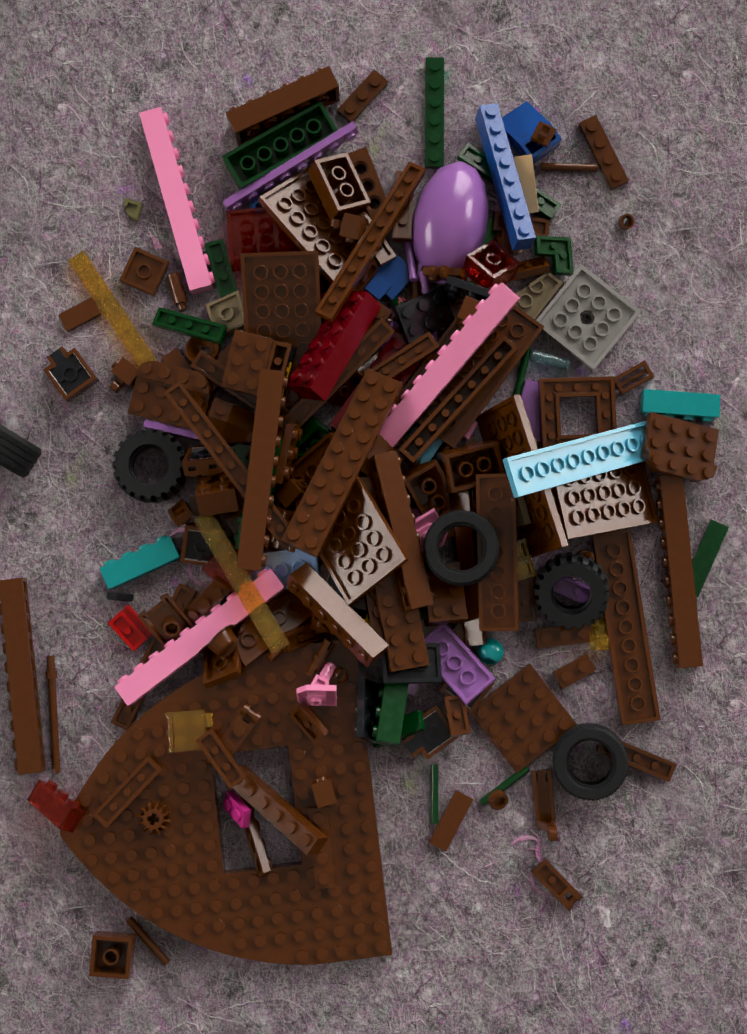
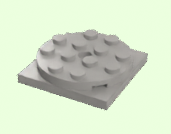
(592, 297)

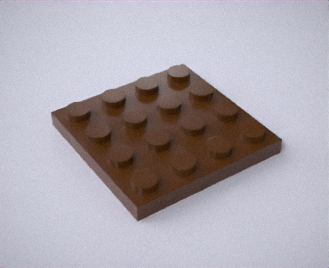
(522, 718)

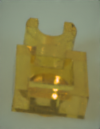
(598, 637)

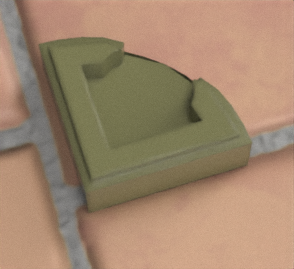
(133, 209)

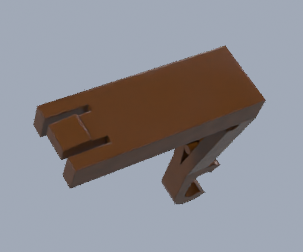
(544, 803)

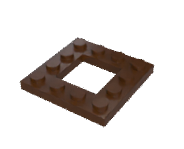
(549, 406)

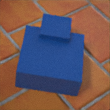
(389, 280)

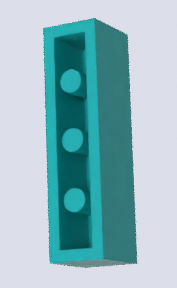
(680, 404)
(140, 563)

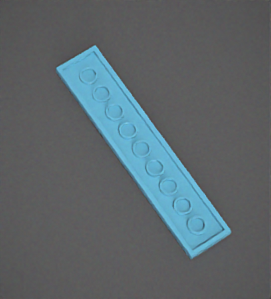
(575, 459)

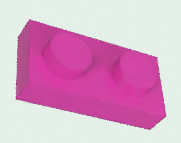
(237, 809)

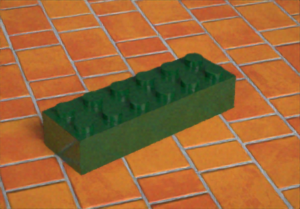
(278, 145)

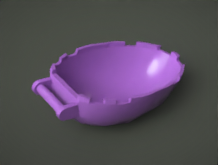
(450, 217)

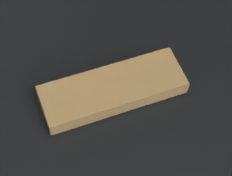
(526, 175)

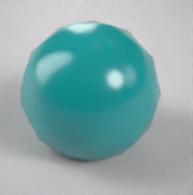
(491, 652)

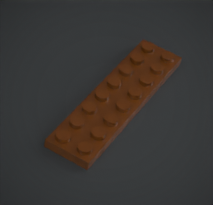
(500, 588)

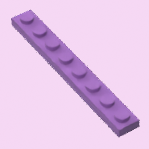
(295, 164)

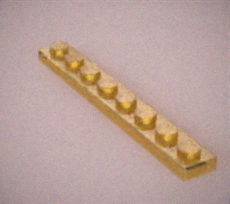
(111, 308)
(242, 583)

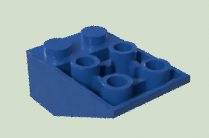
(519, 128)

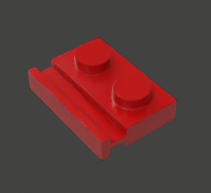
(130, 627)

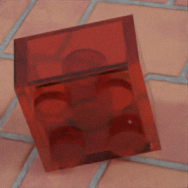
(490, 265)

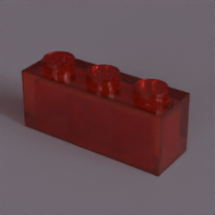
(56, 805)

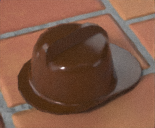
(222, 643)

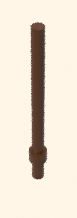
(51, 675)

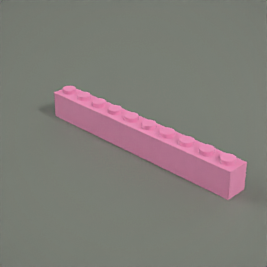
(176, 200)
(449, 363)
(186, 647)

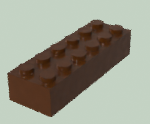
(279, 105)

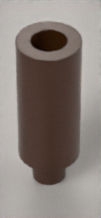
(177, 290)

